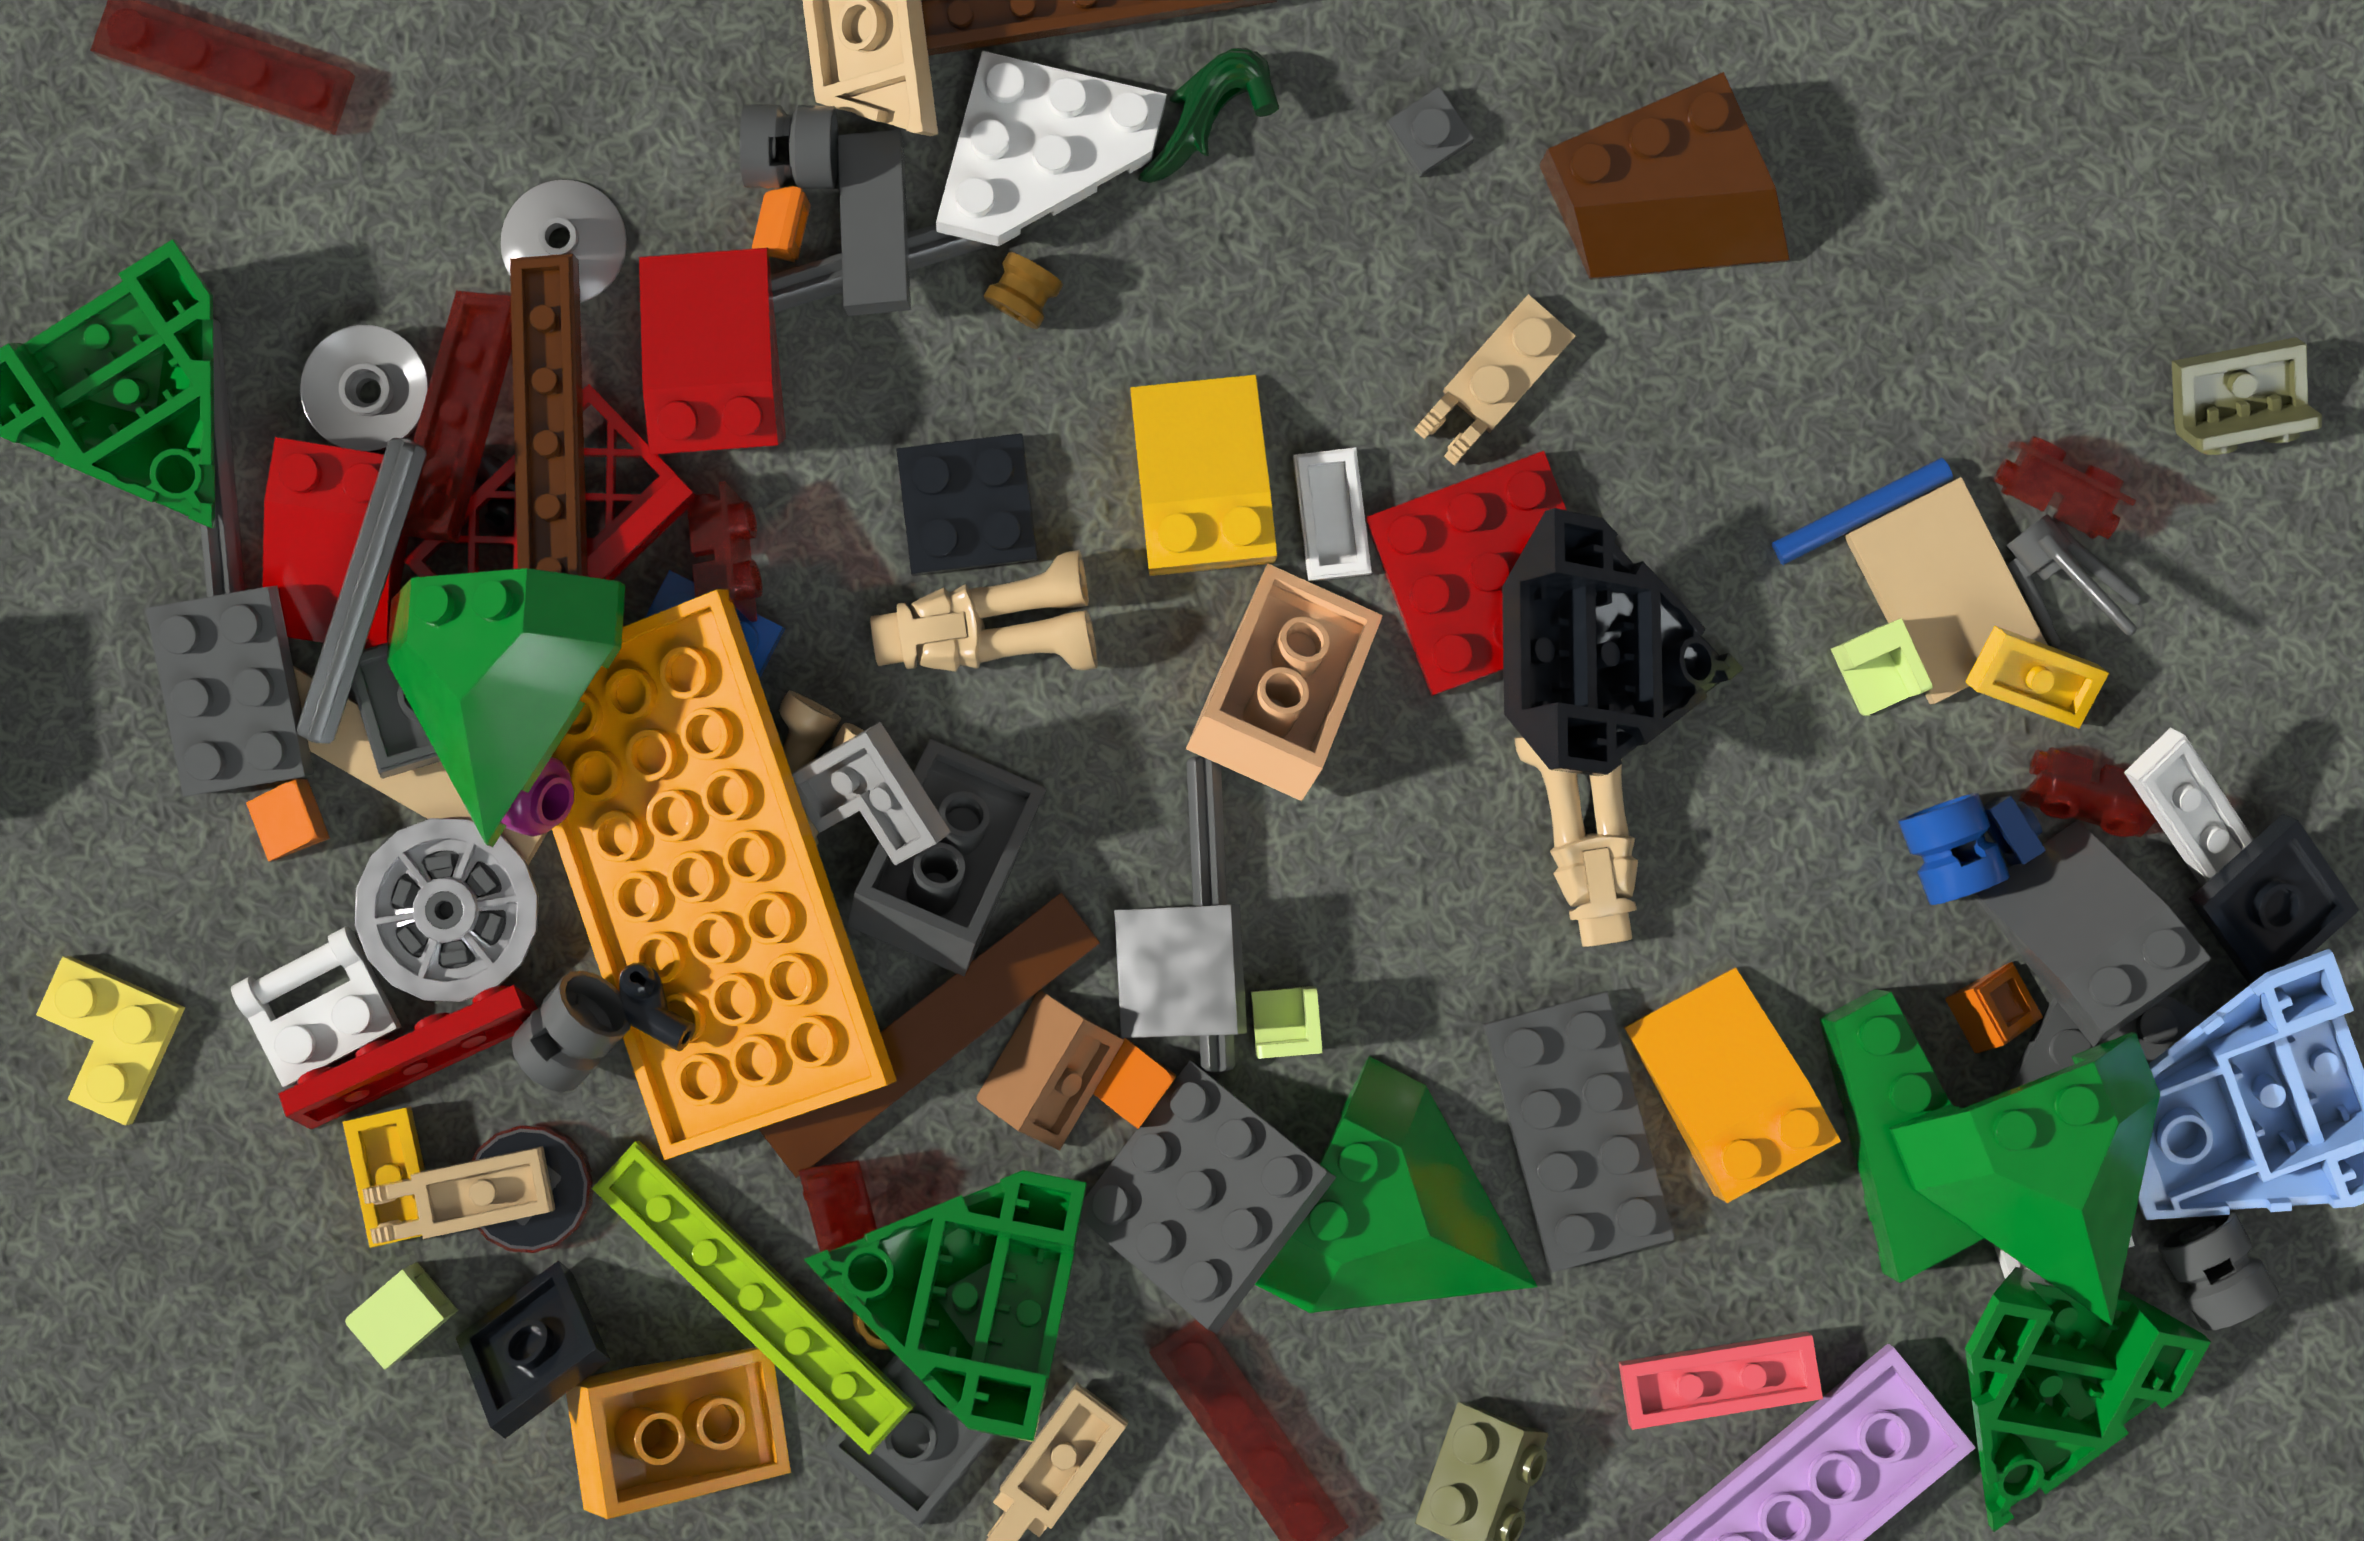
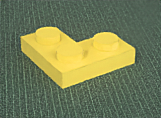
(127, 1030)

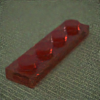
(223, 63)
(459, 412)
(1247, 1435)

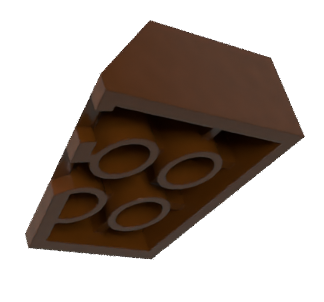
(1668, 188)

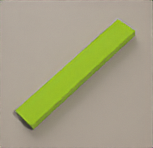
(754, 1297)

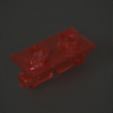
(2086, 498)
(726, 530)
(2066, 791)
(837, 1204)

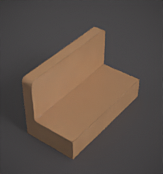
(1049, 1071)

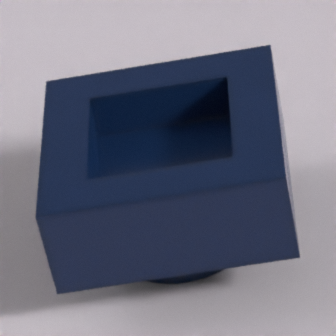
(2014, 830)

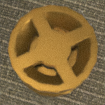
(1023, 290)

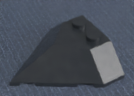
(1597, 648)

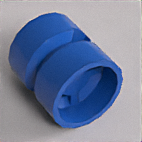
(1951, 825)

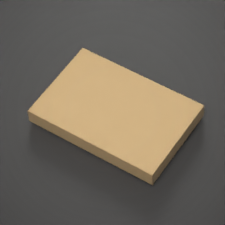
(1944, 580)

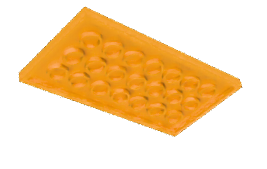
(708, 872)

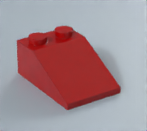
(710, 352)
(310, 532)

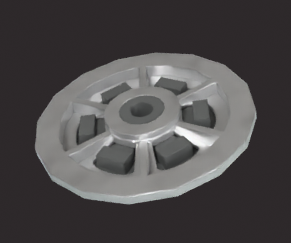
(446, 910)

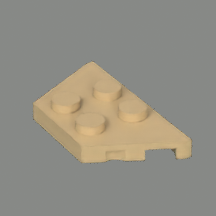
(872, 60)

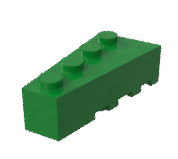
(1881, 1084)

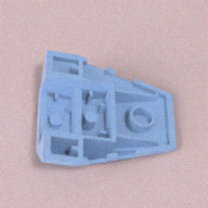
(2261, 1102)

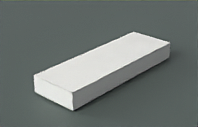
(2188, 805)

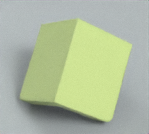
(1882, 667)
(1286, 1022)
(400, 1315)

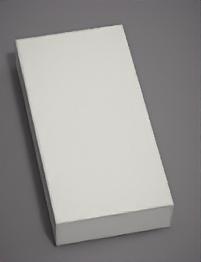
(1332, 514)

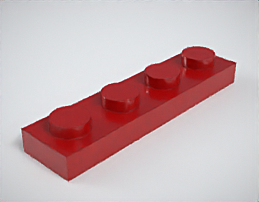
(391, 1065)

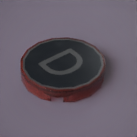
(569, 1182)

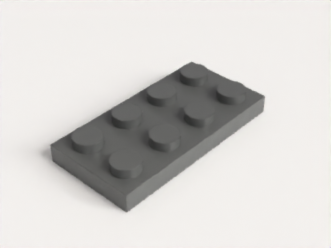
(1578, 1131)

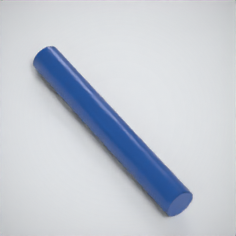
(1862, 511)

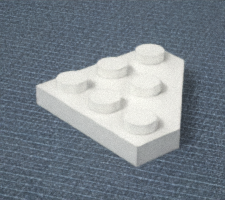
(1040, 144)

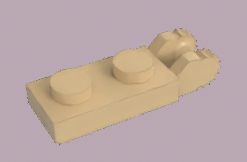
(1499, 374)
(467, 1195)

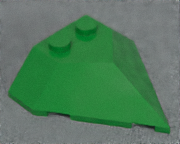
(125, 386)
(500, 672)
(2048, 1167)
(1401, 1213)
(971, 1295)
(2062, 1382)

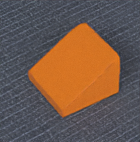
(782, 222)
(287, 819)
(1994, 1008)
(1133, 1083)

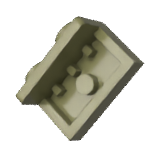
(2243, 396)
(1482, 1477)

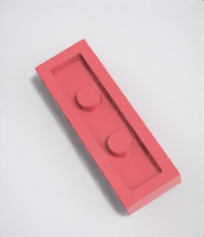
(1720, 1380)

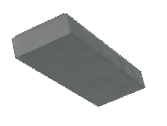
(873, 222)

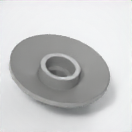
(594, 227)
(340, 369)

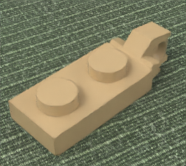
(1056, 1465)

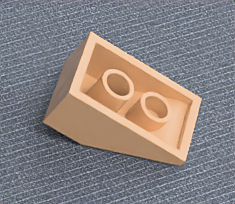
(1285, 683)

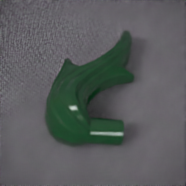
(1204, 97)

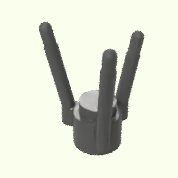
(2049, 548)

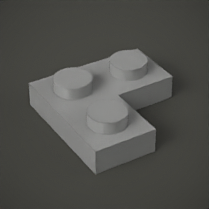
(876, 780)

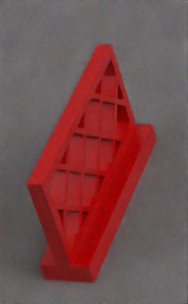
(622, 537)

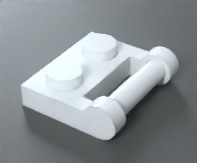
(326, 1026)

